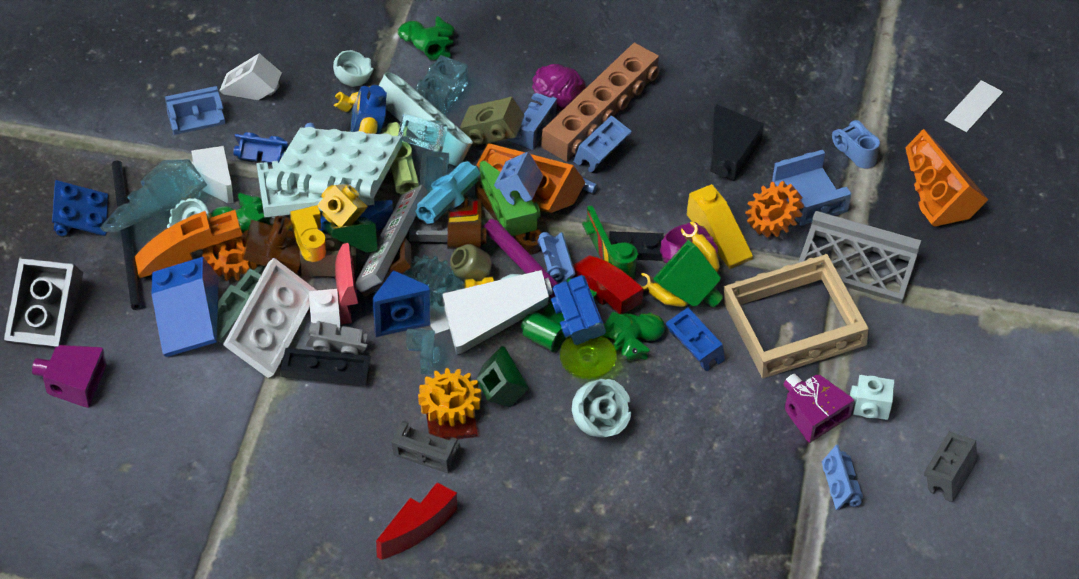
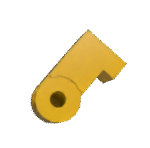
(305, 228)

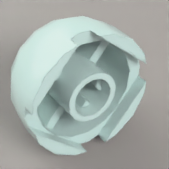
(601, 408)

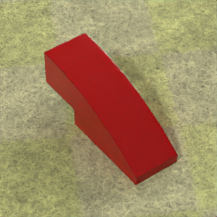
(610, 283)
(417, 521)

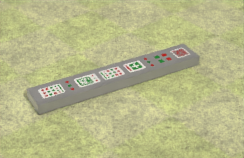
(390, 239)

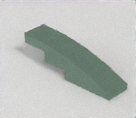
(234, 300)

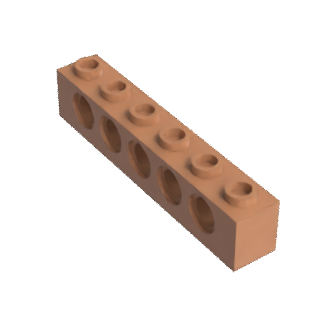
(600, 100)

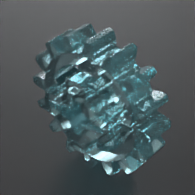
(435, 275)

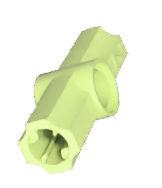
(402, 166)

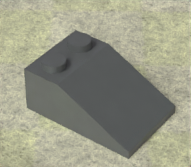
(42, 302)

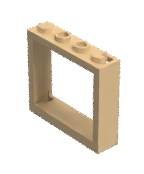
(807, 350)

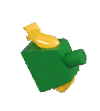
(688, 274)

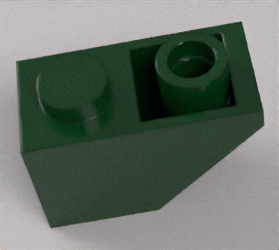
(501, 379)

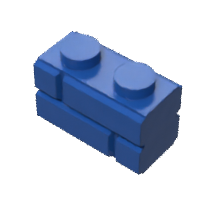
(578, 309)

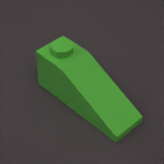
(514, 218)

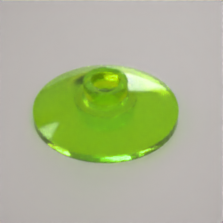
(589, 359)

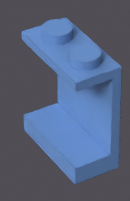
(813, 184)

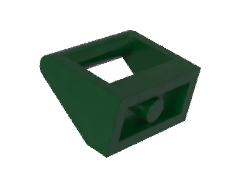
(359, 235)

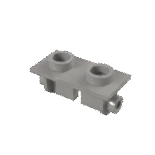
(323, 338)

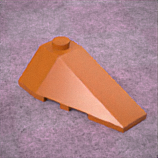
(559, 183)
(943, 186)

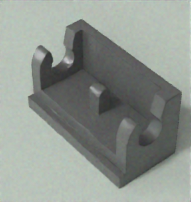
(424, 448)
(951, 465)

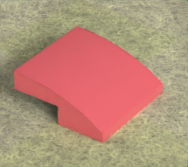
(345, 283)

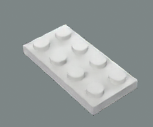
(270, 318)

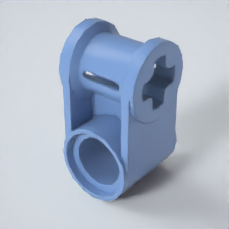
(857, 144)

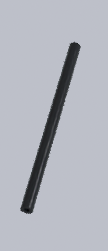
(127, 239)

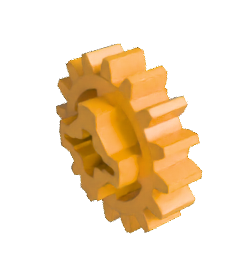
(449, 397)

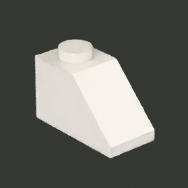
(252, 79)
(213, 168)
(325, 307)

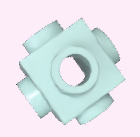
(872, 397)

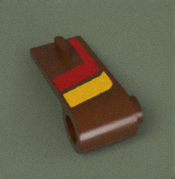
(465, 225)

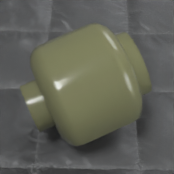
(470, 263)

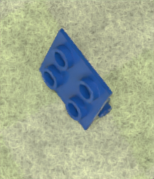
(78, 209)

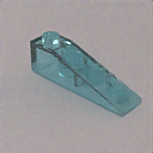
(161, 191)

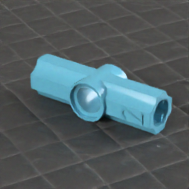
(447, 192)

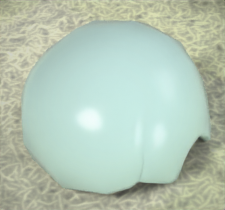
(352, 68)

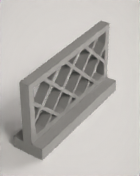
(864, 239)

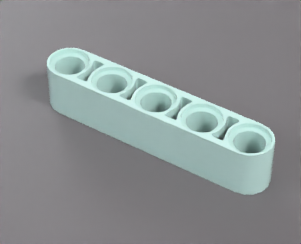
(405, 100)

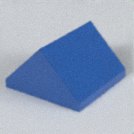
(400, 305)

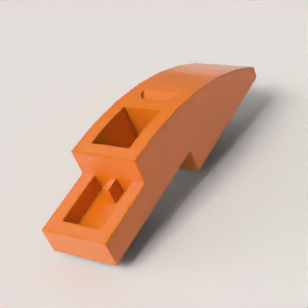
(189, 235)

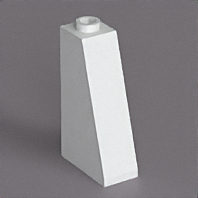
(492, 307)

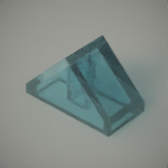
(423, 132)
(433, 166)

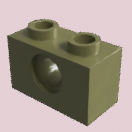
(492, 121)

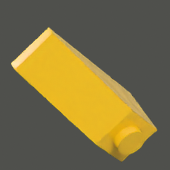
(712, 211)

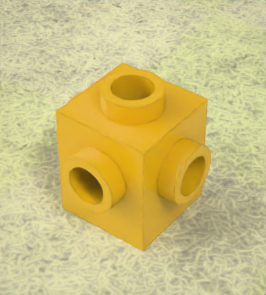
(341, 205)

